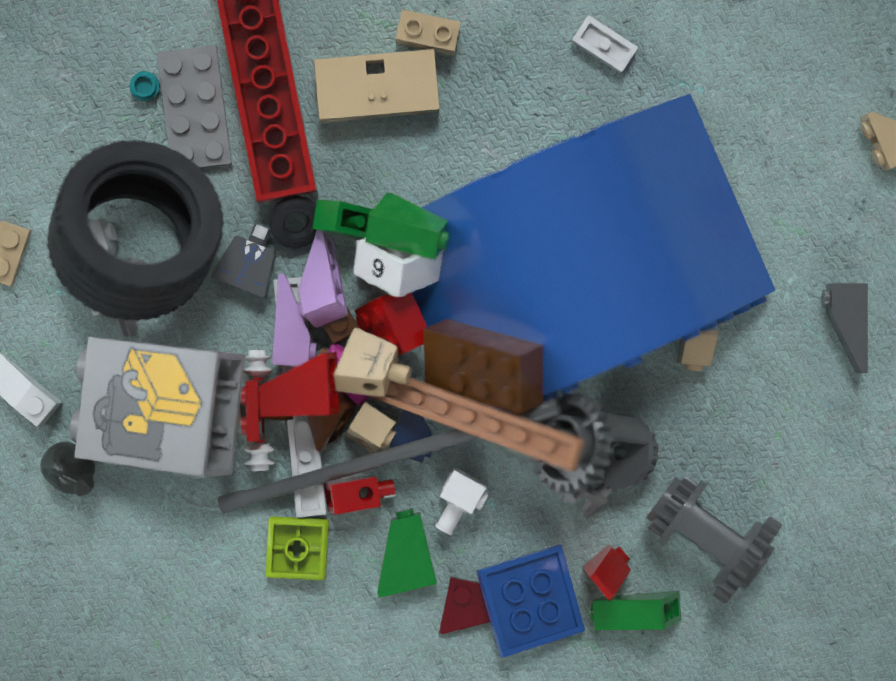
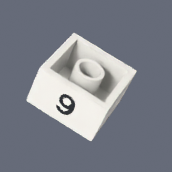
(395, 270)

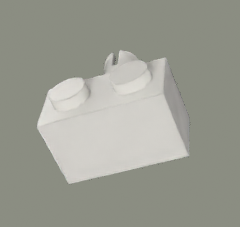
(463, 495)

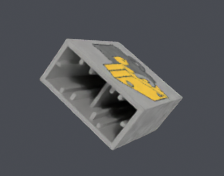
(158, 406)

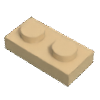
(12, 248)

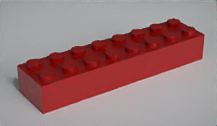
(267, 99)

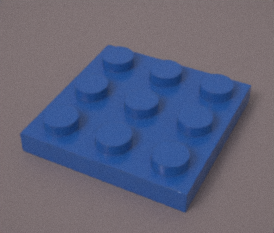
(530, 600)

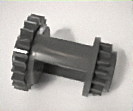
(615, 448)
(741, 555)

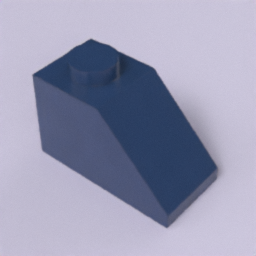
(409, 429)

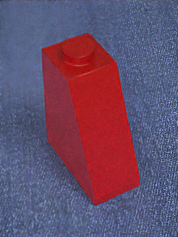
(302, 390)

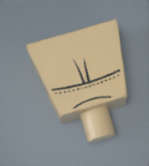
(369, 366)

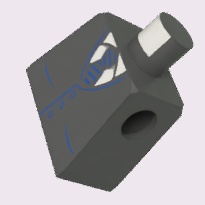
(248, 263)

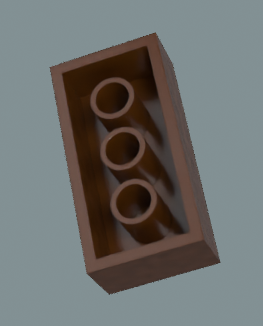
(484, 365)

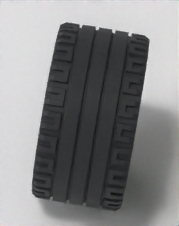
(153, 176)

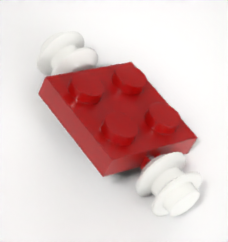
(252, 423)

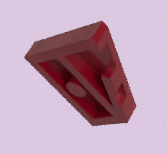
(463, 606)

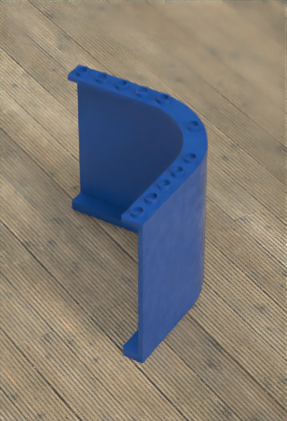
(600, 246)

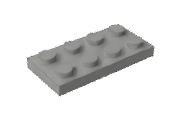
(195, 105)

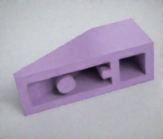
(321, 284)
(291, 334)

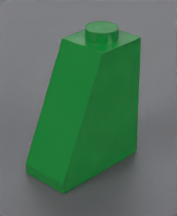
(407, 228)
(406, 557)
(637, 611)

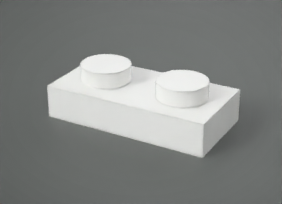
(604, 44)

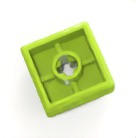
(283, 562)

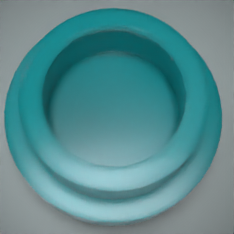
(144, 86)

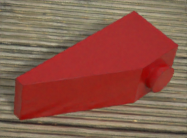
(608, 569)

